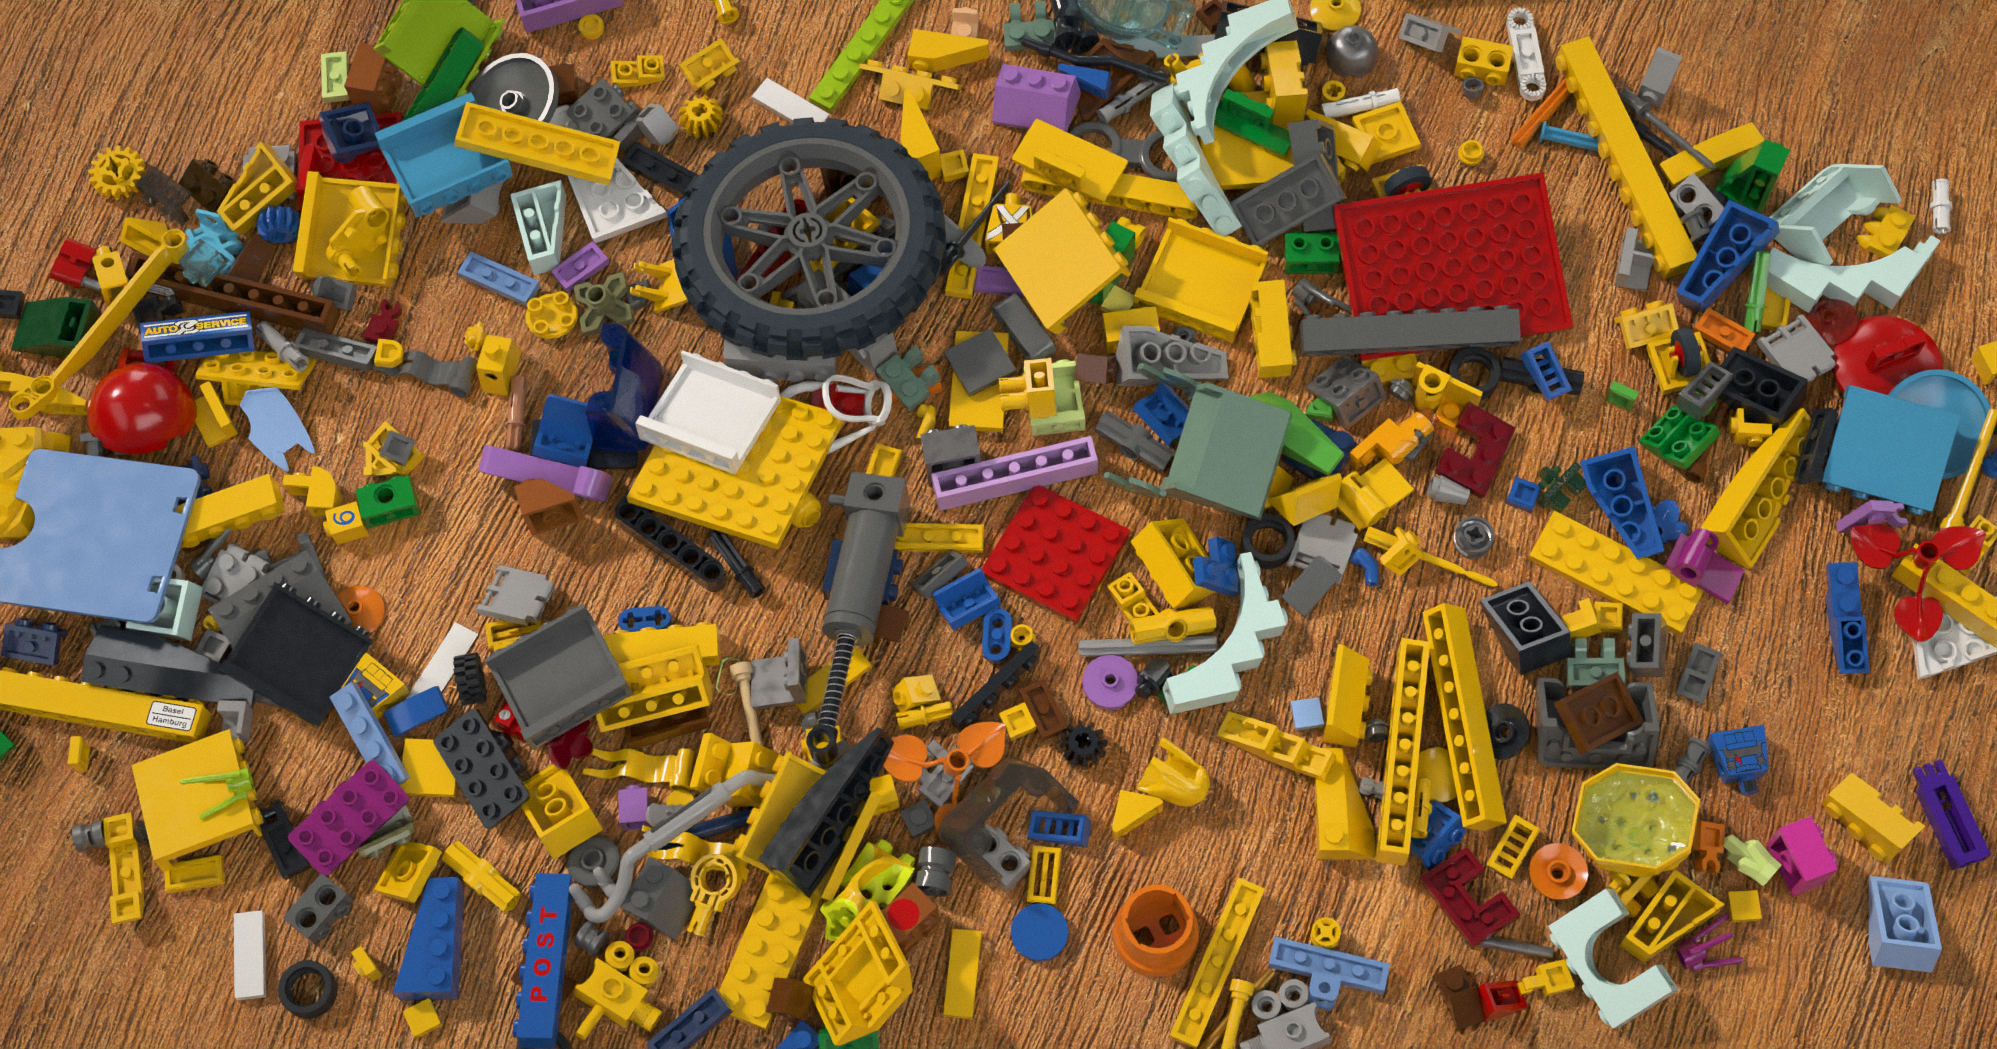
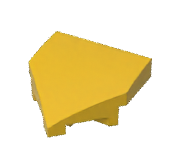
(379, 466)

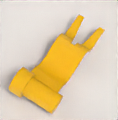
(648, 768)
(696, 848)

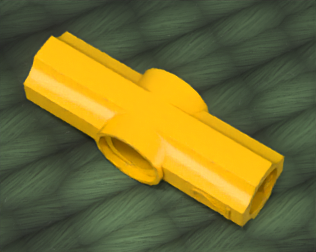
(1157, 626)
(481, 877)

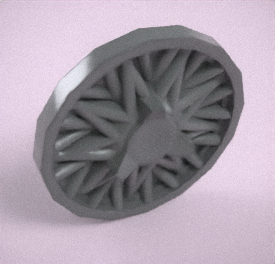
(592, 854)

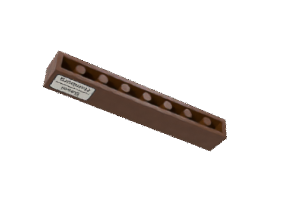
(242, 295)

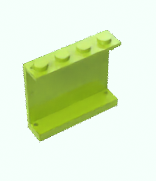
(423, 30)

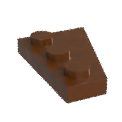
(666, 727)

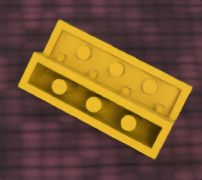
(660, 687)

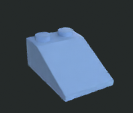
(1902, 925)

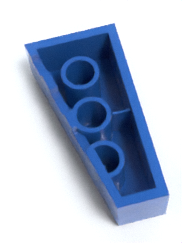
(434, 947)

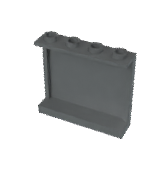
(558, 676)

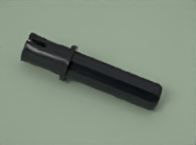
(743, 572)

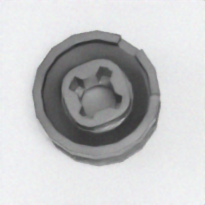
(1473, 537)

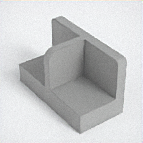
(1426, 31)
(1633, 262)

